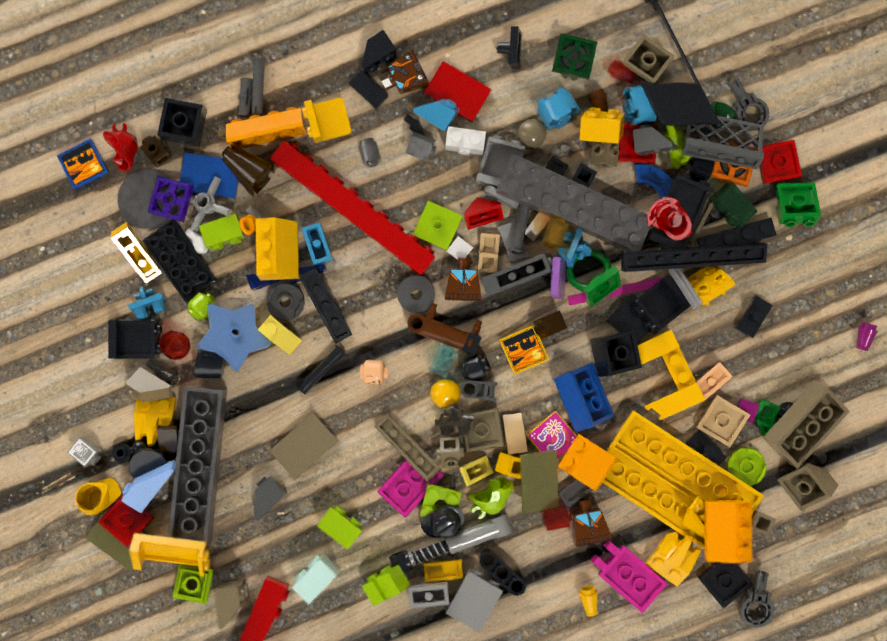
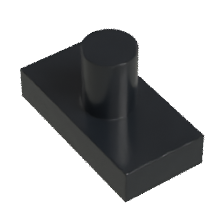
(512, 48)
(753, 316)
(705, 447)

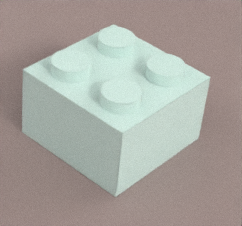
(314, 580)

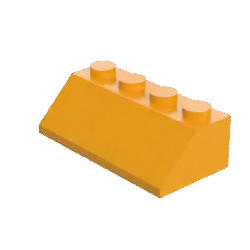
(266, 128)

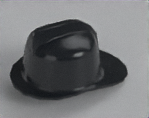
(443, 522)

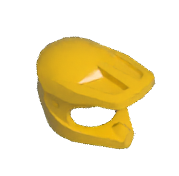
(97, 496)

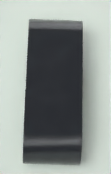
(508, 579)

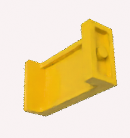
(169, 550)

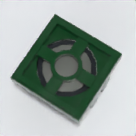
(574, 57)

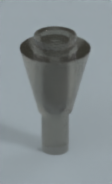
(163, 373)

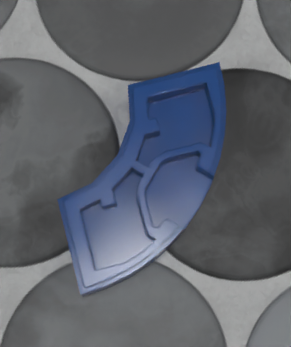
(654, 178)

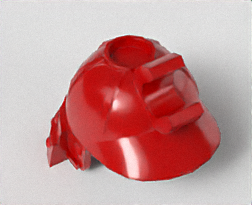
(124, 145)
(671, 218)

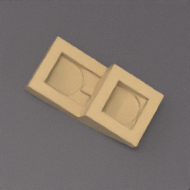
(488, 252)
(514, 433)

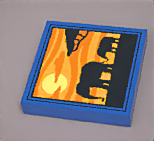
(82, 164)

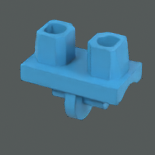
(575, 240)
(156, 301)

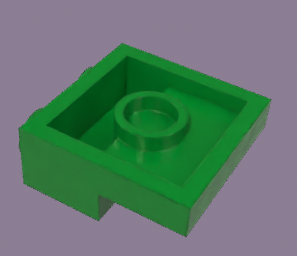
(797, 204)

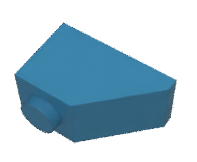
(439, 112)

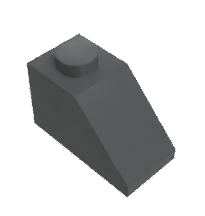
(650, 141)
(266, 496)

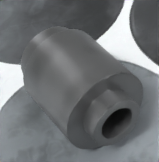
(369, 152)

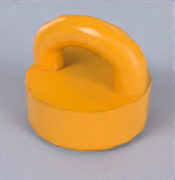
(248, 224)

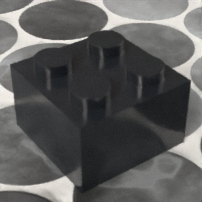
(182, 122)

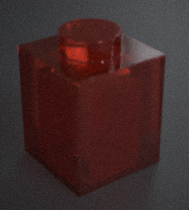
(557, 518)

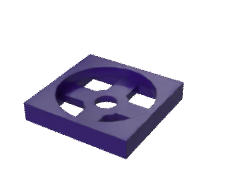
(183, 202)

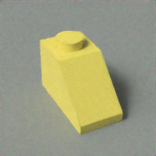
(280, 334)

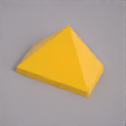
(695, 517)

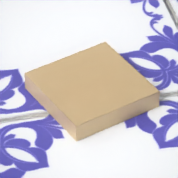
(723, 420)

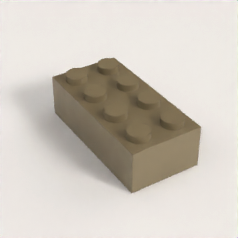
(806, 424)

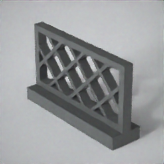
(722, 151)

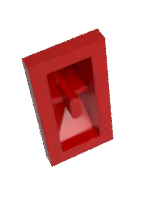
(482, 212)

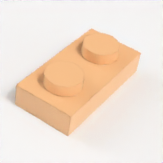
(713, 380)

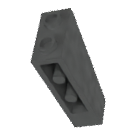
(518, 274)

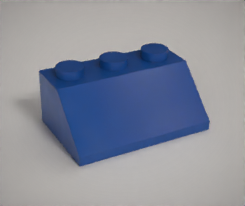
(584, 397)

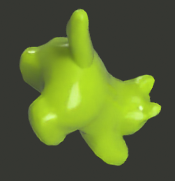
(677, 136)

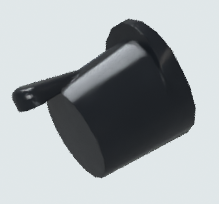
(209, 365)

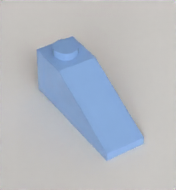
(146, 486)

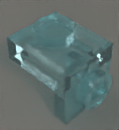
(443, 360)

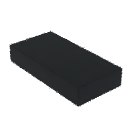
(368, 89)

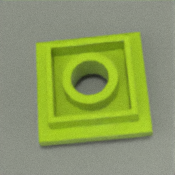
(436, 493)
(184, 592)

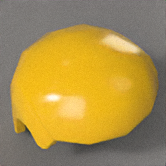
(445, 393)

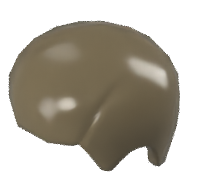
(531, 134)

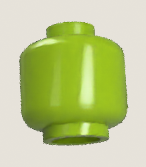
(198, 306)

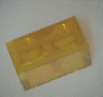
(554, 233)

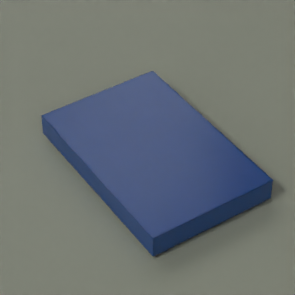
(200, 171)

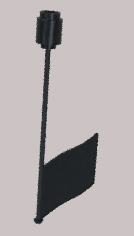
(679, 102)

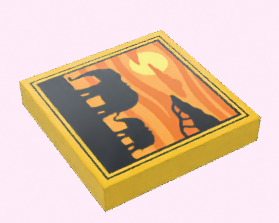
(523, 350)

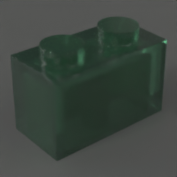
(733, 205)

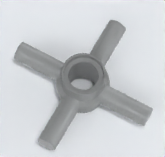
(211, 206)

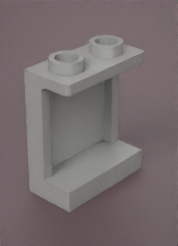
(496, 159)
(474, 600)

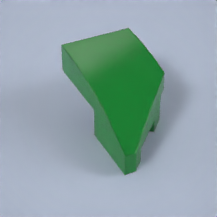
(766, 415)

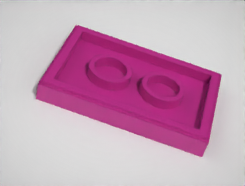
(406, 488)

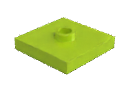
(437, 225)

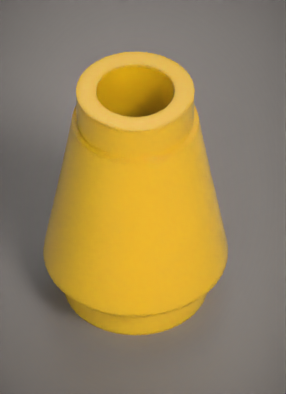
(589, 600)

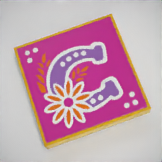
(552, 434)

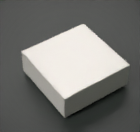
(459, 248)

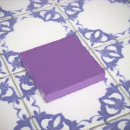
(558, 278)

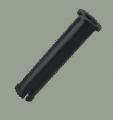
(321, 370)

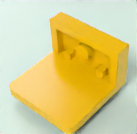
(327, 119)

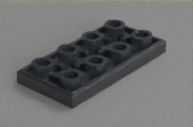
(179, 260)

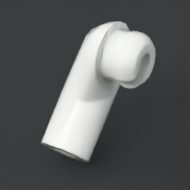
(197, 240)

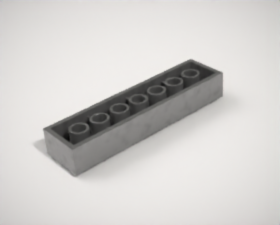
(573, 202)
(197, 464)

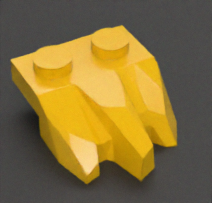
(151, 415)
(674, 558)

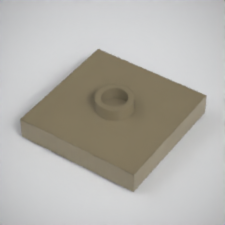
(485, 431)

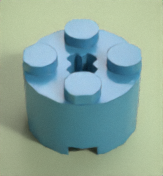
(637, 106)
(558, 109)

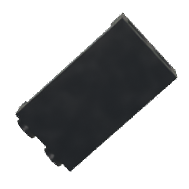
(692, 198)

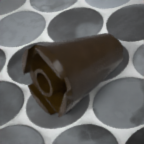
(248, 168)

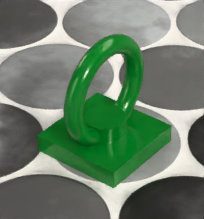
(601, 284)

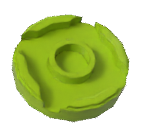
(747, 465)

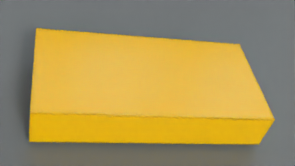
(443, 570)

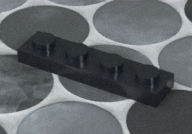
(740, 235)
(325, 305)

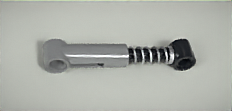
(493, 528)

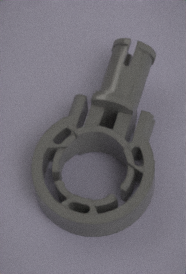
(744, 100)
(752, 598)

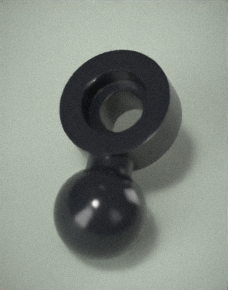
(128, 450)

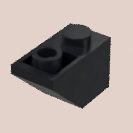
(378, 50)

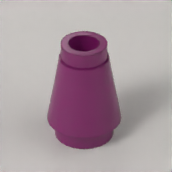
(866, 335)

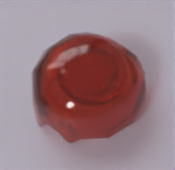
(174, 345)

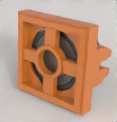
(732, 173)

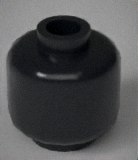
(476, 368)

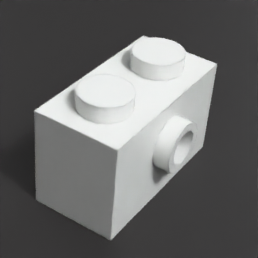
(465, 141)

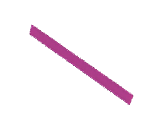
(624, 289)

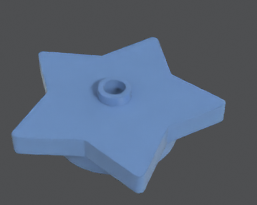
(229, 346)

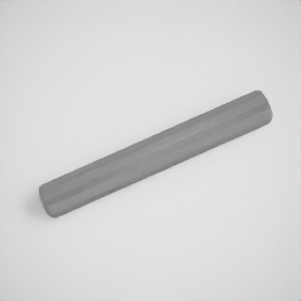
(684, 285)

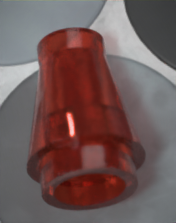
(621, 72)

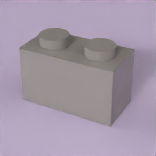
(428, 594)

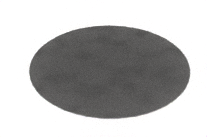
(135, 198)

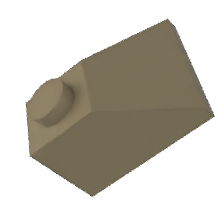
(808, 485)

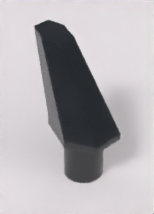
(415, 125)

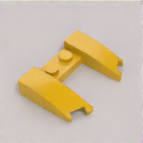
(688, 389)

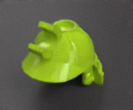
(492, 499)

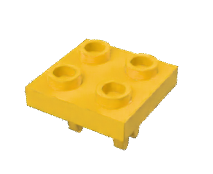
(710, 283)

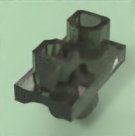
(454, 418)

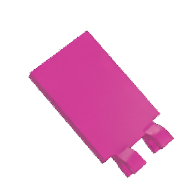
(629, 576)

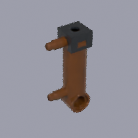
(447, 334)

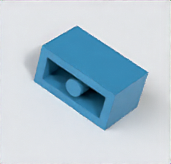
(317, 244)

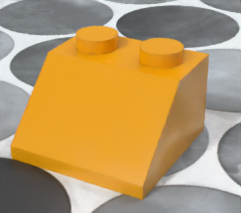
(587, 462)

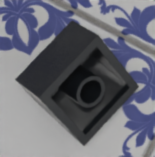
(616, 353)

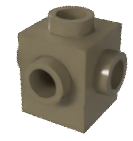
(604, 154)
(450, 452)

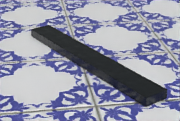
(693, 257)

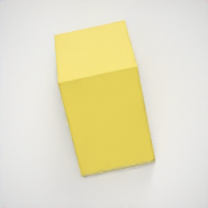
(476, 470)

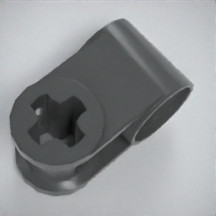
(480, 390)

